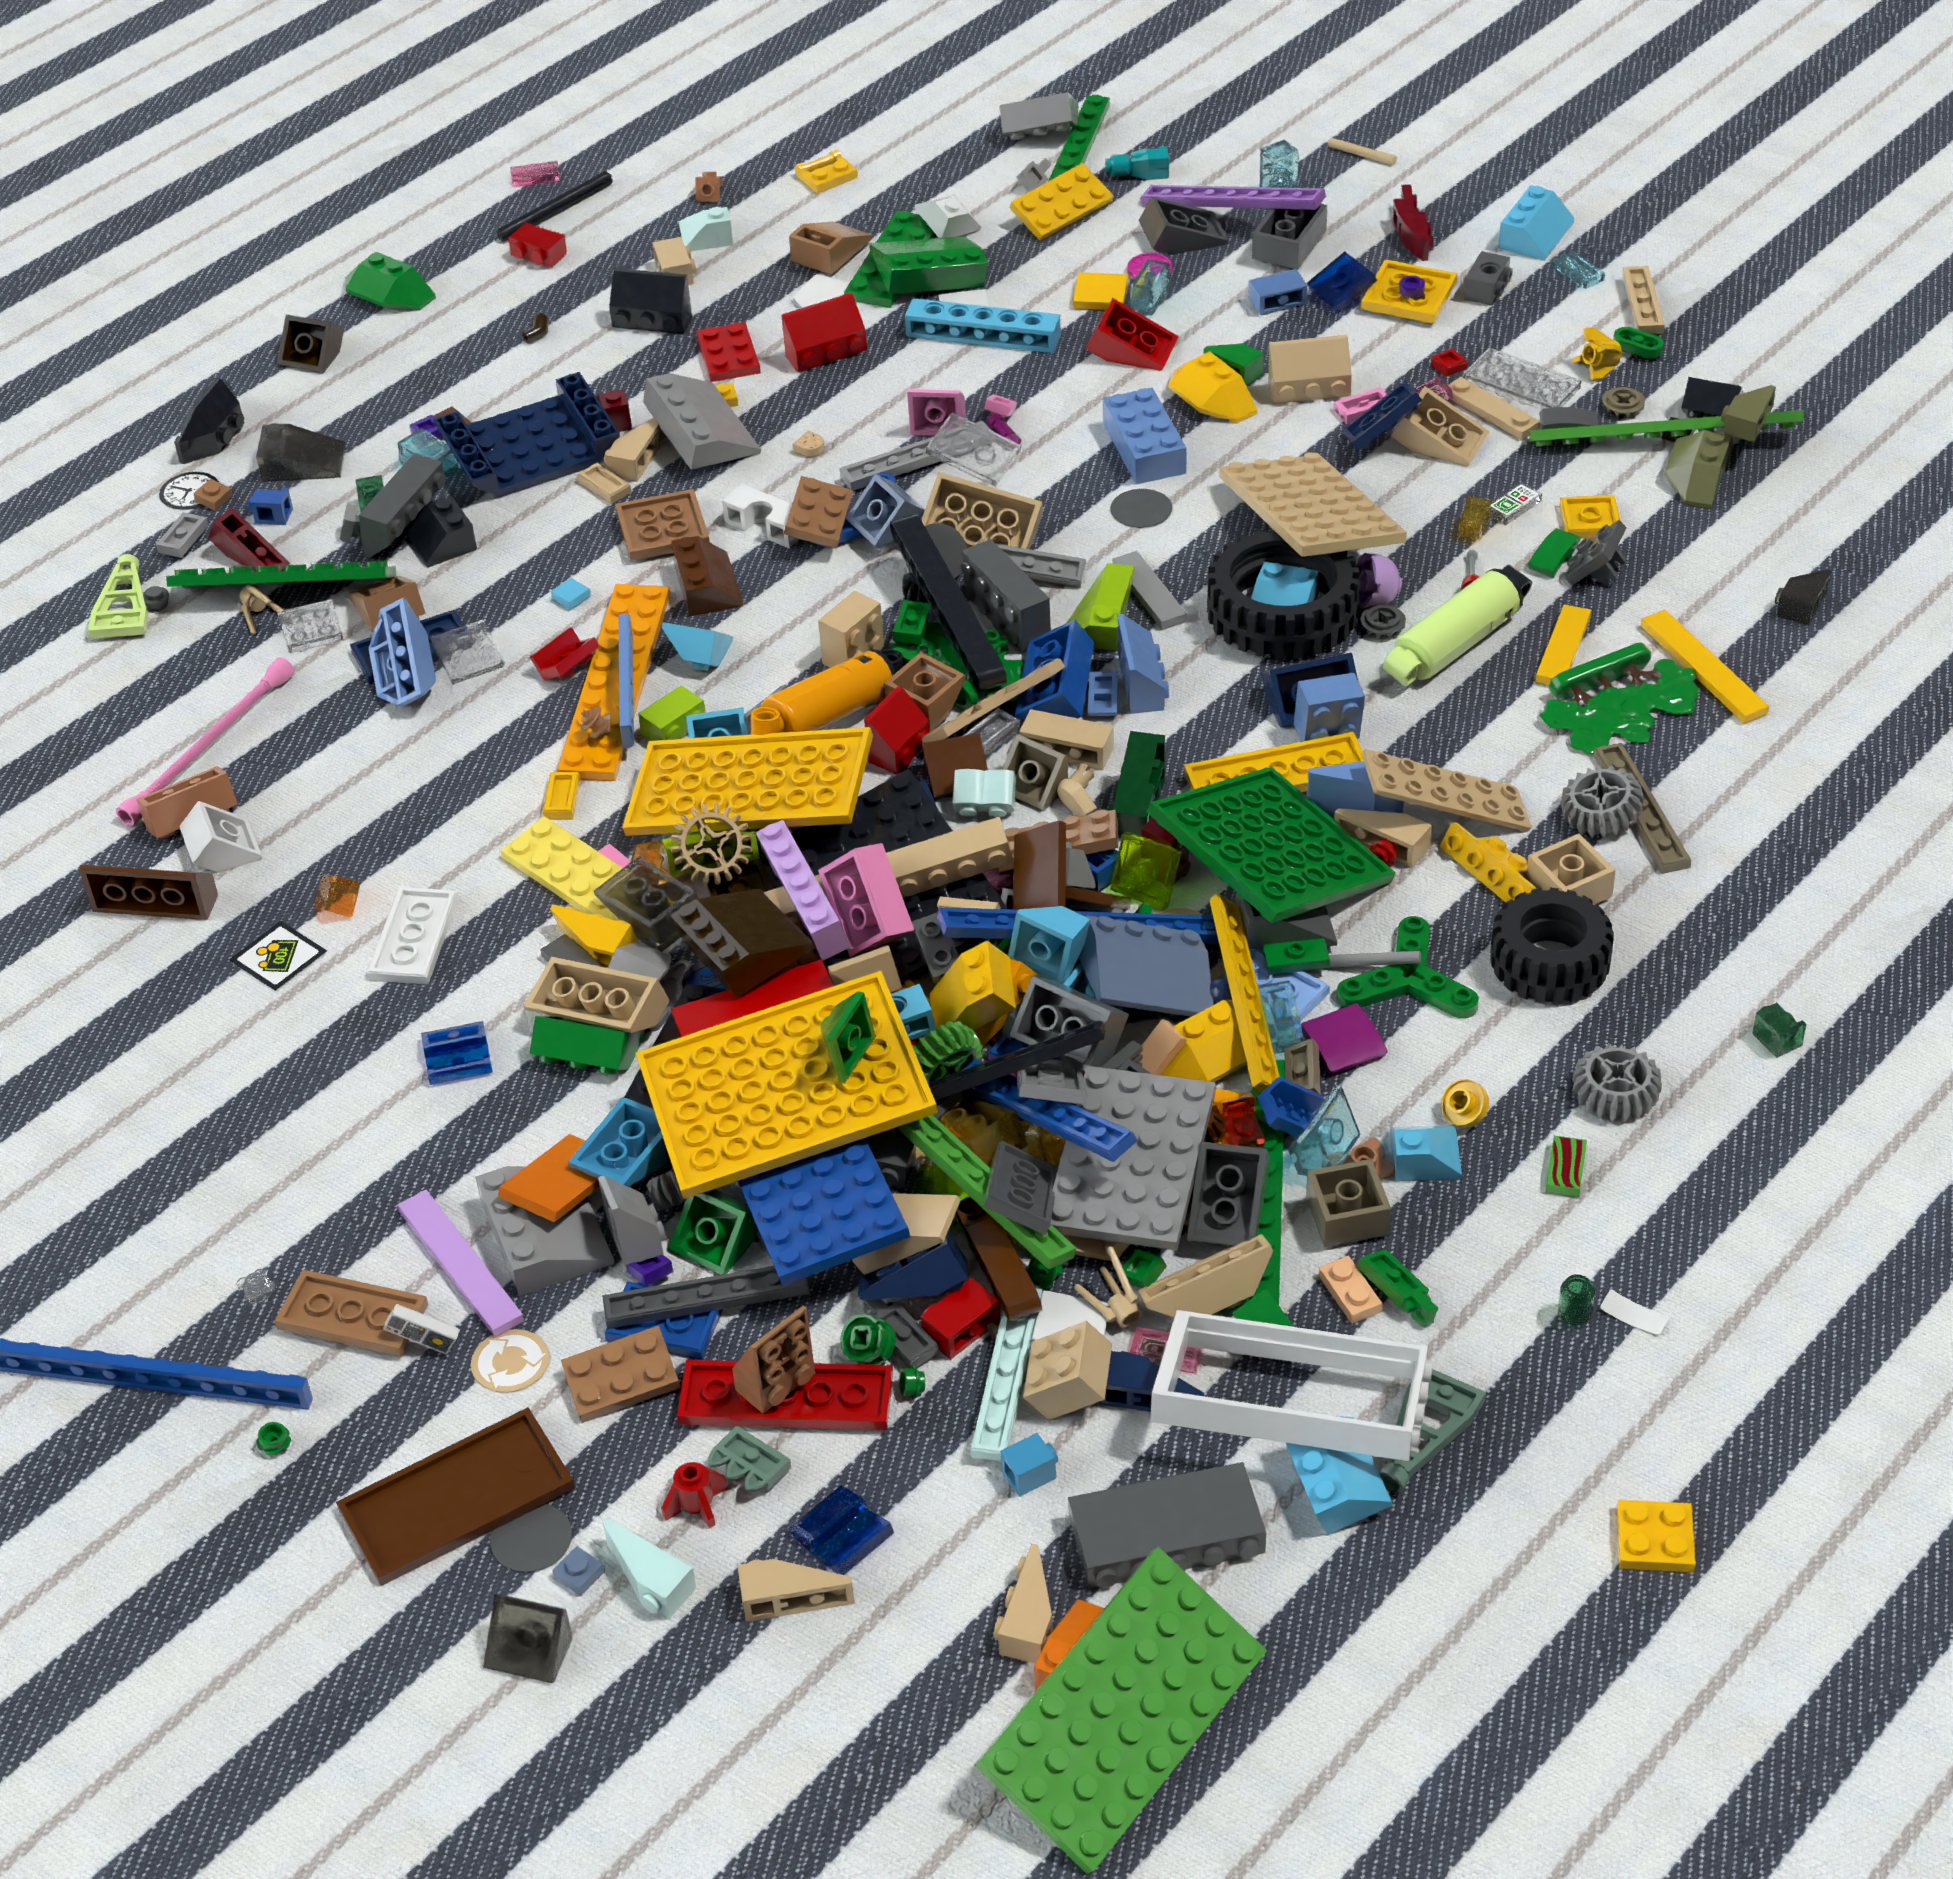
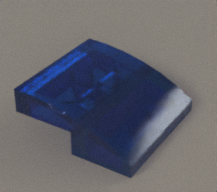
(456, 1052)
(841, 1530)

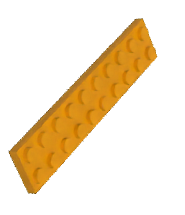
(602, 756)

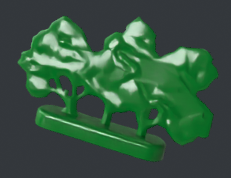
(939, 645)

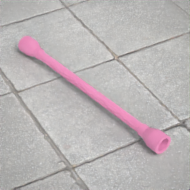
(275, 675)

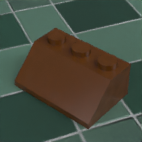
(705, 576)

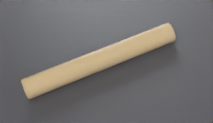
(1362, 151)

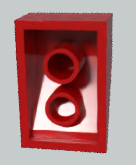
(1130, 338)

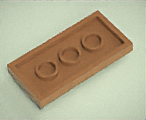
(1088, 833)
(345, 1311)

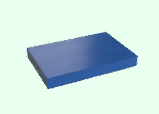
(682, 1335)

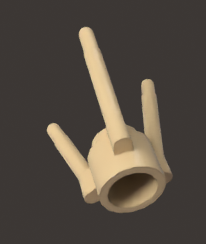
(255, 600)
(1123, 1304)

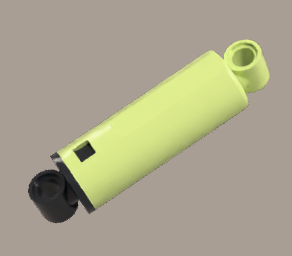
(1457, 625)

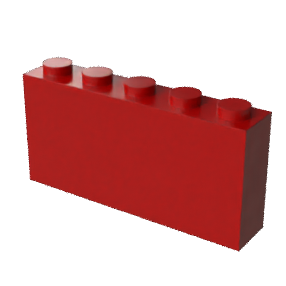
(771, 992)

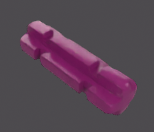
(1000, 427)

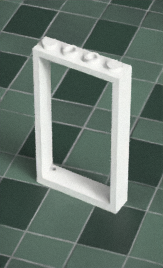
(1298, 1346)

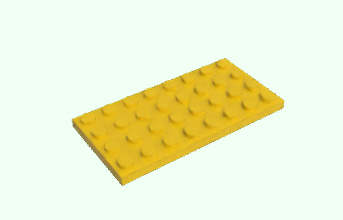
(764, 778)

